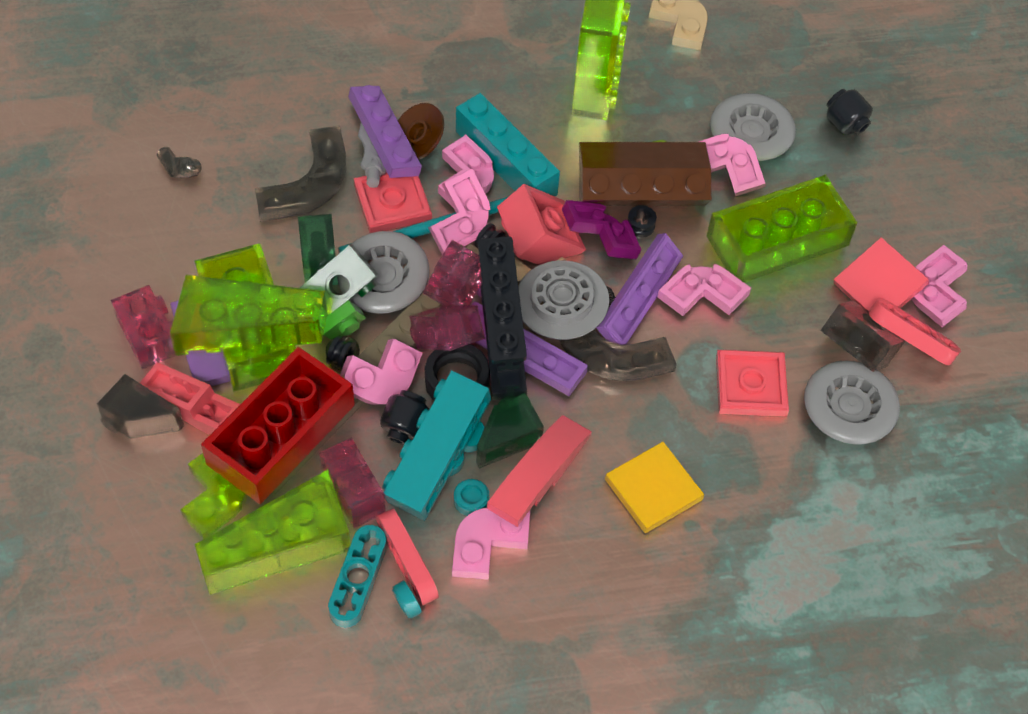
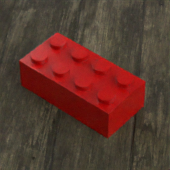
(278, 425)

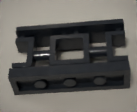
(502, 317)

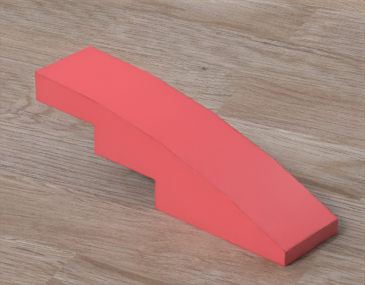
(193, 397)
(538, 470)

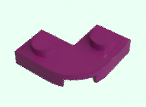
(616, 237)

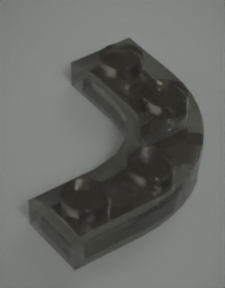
(315, 187)
(619, 361)

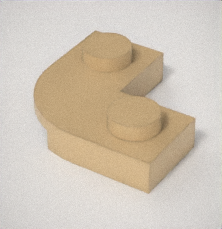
(689, 18)

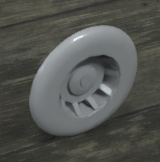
(758, 117)
(395, 285)
(562, 290)
(848, 411)

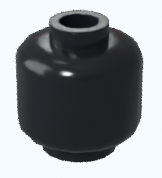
(849, 111)
(402, 415)

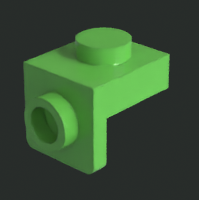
(343, 320)

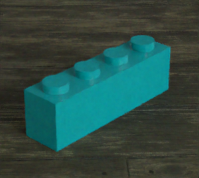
(511, 152)
(437, 445)

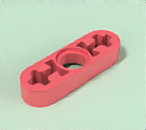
(914, 331)
(407, 557)

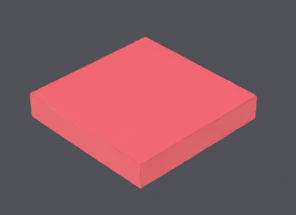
(393, 202)
(881, 274)
(752, 383)

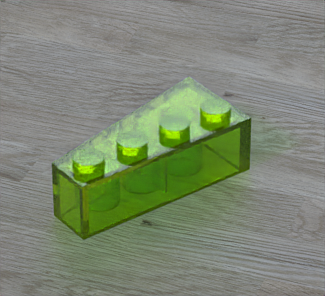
(245, 314)
(276, 537)

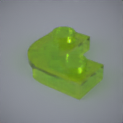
(216, 504)

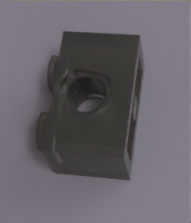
(862, 336)

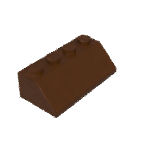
(644, 173)

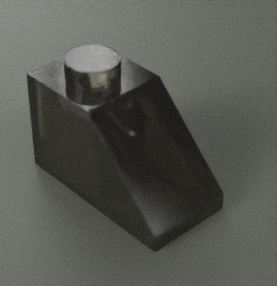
(137, 410)

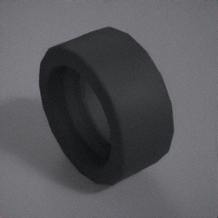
(466, 354)

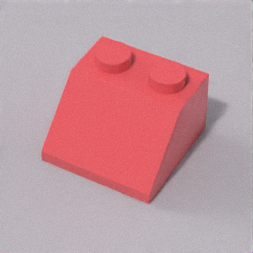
(538, 226)

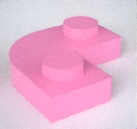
(467, 155)
(738, 159)
(470, 208)
(713, 283)
(937, 298)
(392, 375)
(477, 535)

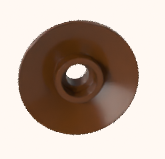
(423, 128)

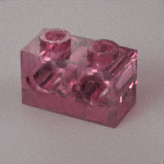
(455, 276)
(143, 327)
(446, 327)
(353, 482)

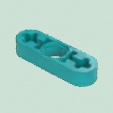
(361, 591)

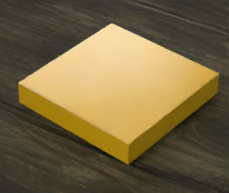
(654, 487)

